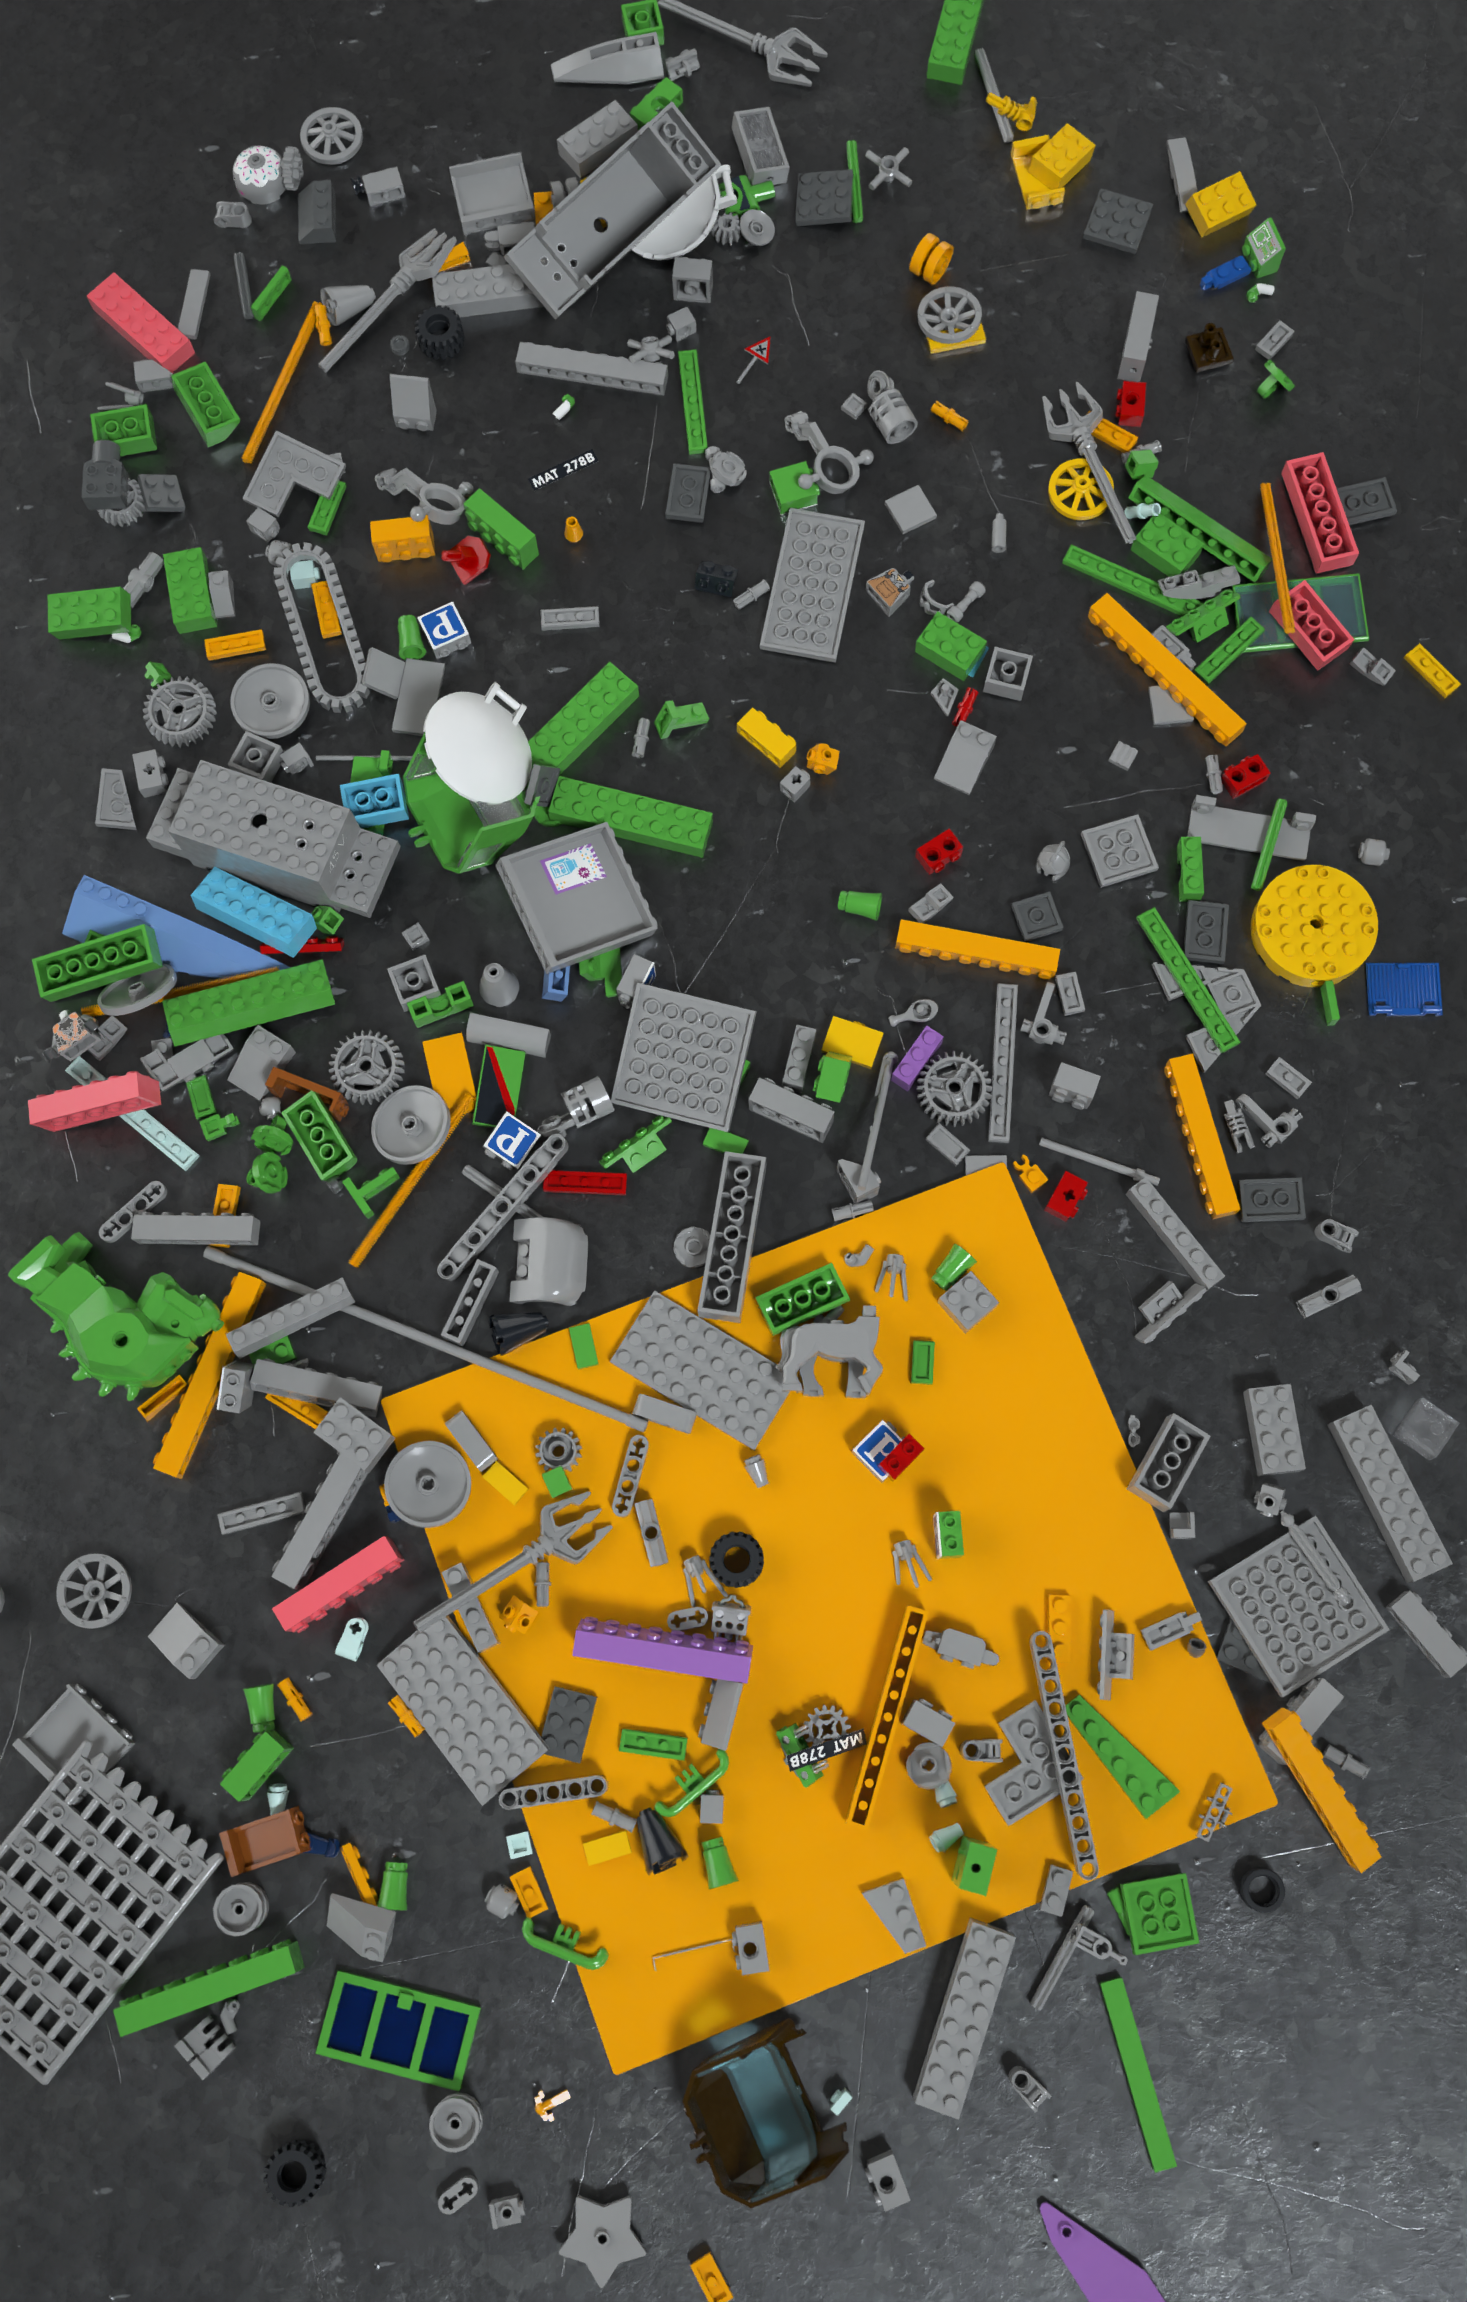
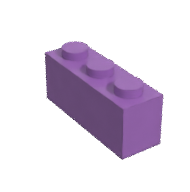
(916, 1058)

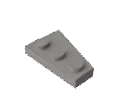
(113, 802)

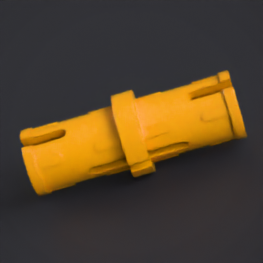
(323, 325)
(949, 415)
(294, 1699)
(406, 1716)

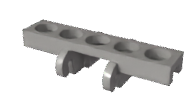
(1220, 1807)

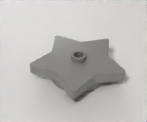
(613, 2222)

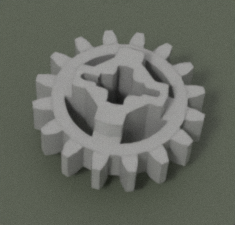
(291, 168)
(818, 1722)

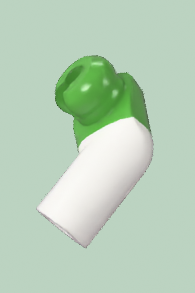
(1258, 289)
(568, 403)
(128, 636)

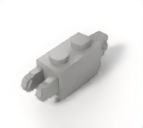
(507, 236)
(960, 1646)

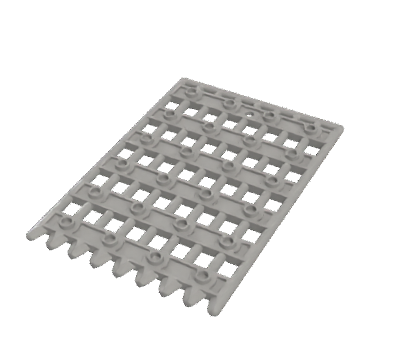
(96, 1904)

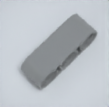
(664, 1413)
(471, 1441)

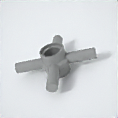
(888, 168)
(650, 349)

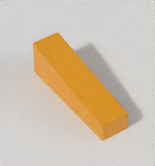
(457, 256)
(162, 1398)

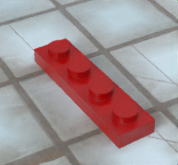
(331, 943)
(586, 1182)

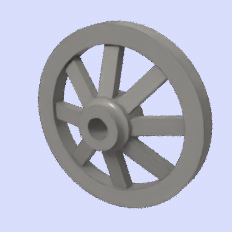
(331, 134)
(949, 316)
(89, 1591)

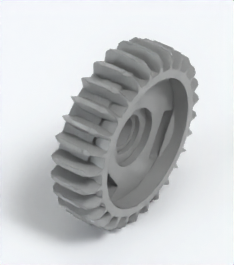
(176, 725)
(378, 1075)
(959, 1102)

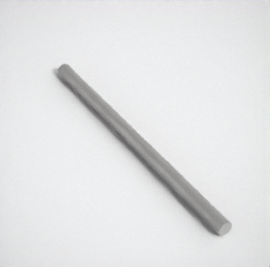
(350, 757)

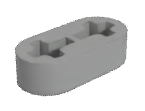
(687, 1613)
(461, 2198)

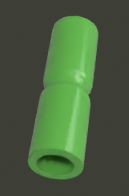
(1116, 1899)

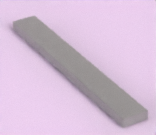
(1003, 1063)

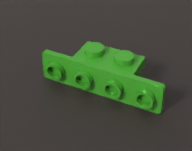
(1206, 618)
(640, 1148)

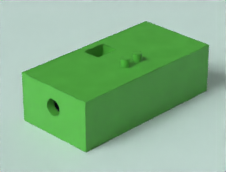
(974, 1865)

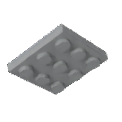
(1119, 850)

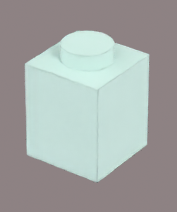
(304, 574)

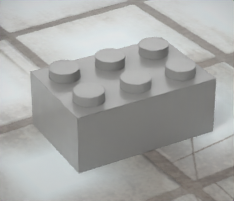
(354, 1435)

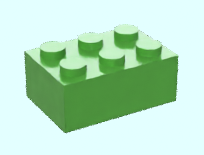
(128, 427)
(1166, 546)
(950, 646)
(833, 1076)
(255, 1765)

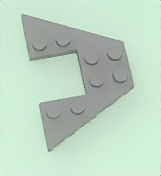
(1231, 994)

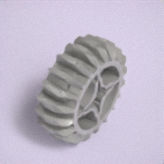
(134, 509)

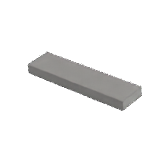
(194, 303)
(261, 1513)

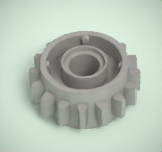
(556, 1439)

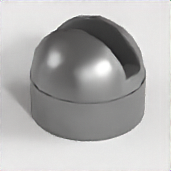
(334, 1184)
(1196, 1647)

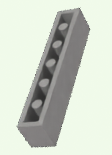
(195, 1229)
(1174, 1234)
(290, 1318)
(314, 1387)

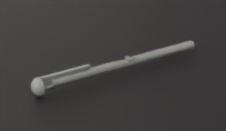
(881, 1092)

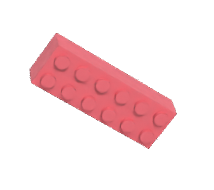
(140, 323)
(1320, 513)
(94, 1101)
(338, 1585)

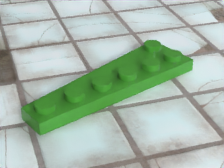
(1131, 1770)

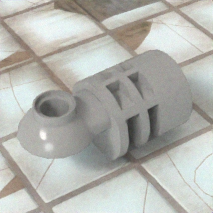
(889, 409)
(579, 1112)

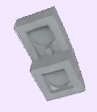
(1369, 666)
(931, 904)
(110, 1033)

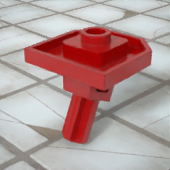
(468, 558)

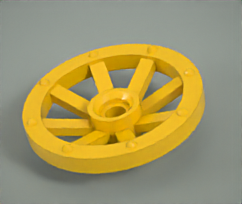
(1077, 490)

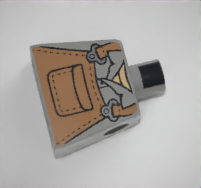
(890, 589)

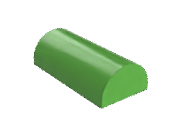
(319, 1136)
(802, 1299)

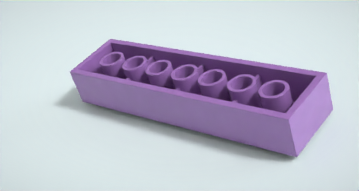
(663, 1649)

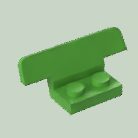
(604, 967)

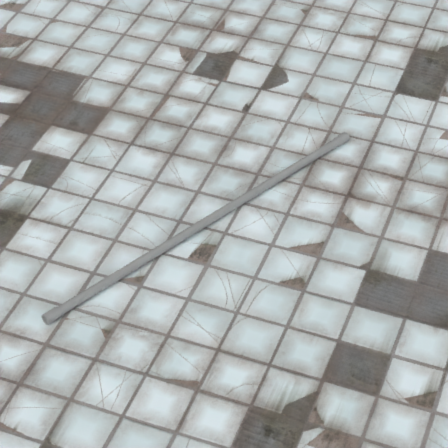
(628, 1419)

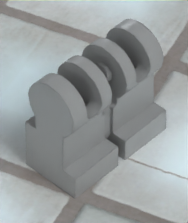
(195, 2046)

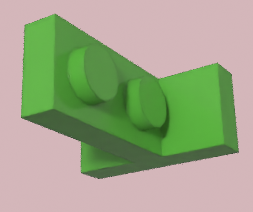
(679, 717)
(370, 1188)

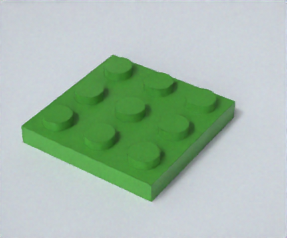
(1159, 1913)

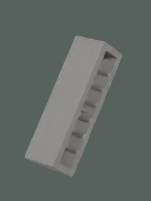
(508, 1034)

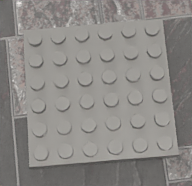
(683, 1057)
(1291, 1612)

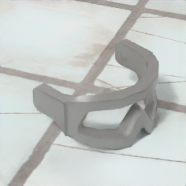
(943, 608)

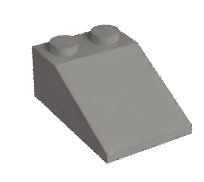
(412, 402)
(965, 757)
(256, 1060)
(185, 1642)
(361, 1926)

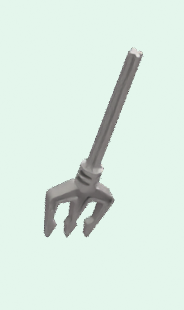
(775, 50)
(414, 267)
(1079, 430)
(551, 1541)

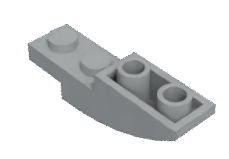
(1195, 586)

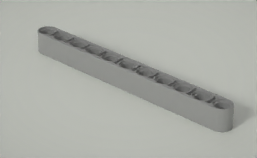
(1070, 1763)

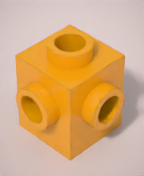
(822, 759)
(518, 1615)

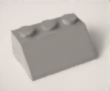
(720, 1713)

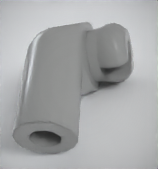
(856, 1260)
(832, 1315)
(227, 2015)

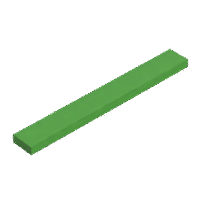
(1126, 580)
(1188, 980)
(1138, 2074)

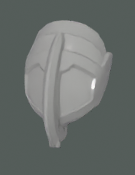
(1054, 860)

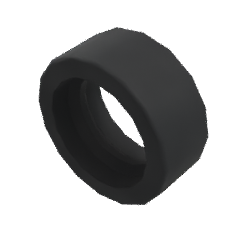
(1279, 1895)

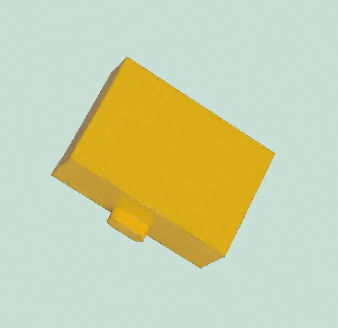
(853, 1040)

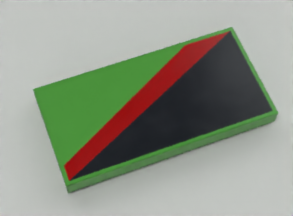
(498, 1085)

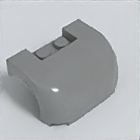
(549, 1261)

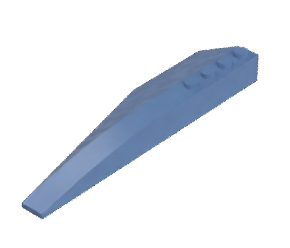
(180, 941)

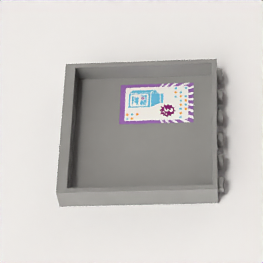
(576, 897)

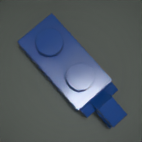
(1226, 273)

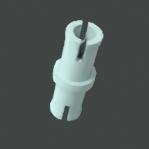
(1142, 510)

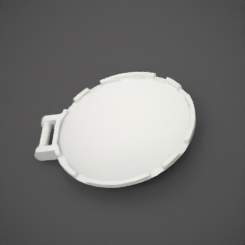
(689, 221)
(479, 745)

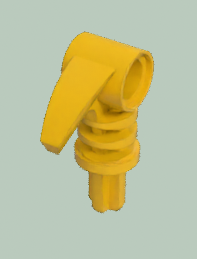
(1023, 113)

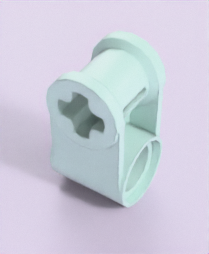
(351, 1642)

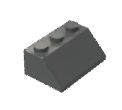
(317, 213)

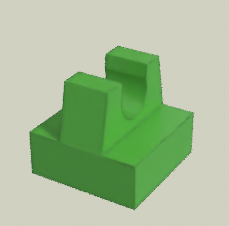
(157, 672)

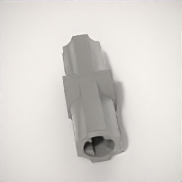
(142, 578)
(1339, 1291)
(654, 1547)

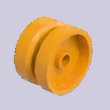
(931, 258)

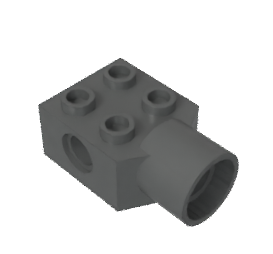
(105, 478)

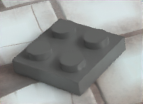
(161, 493)
(542, 784)
(1037, 916)

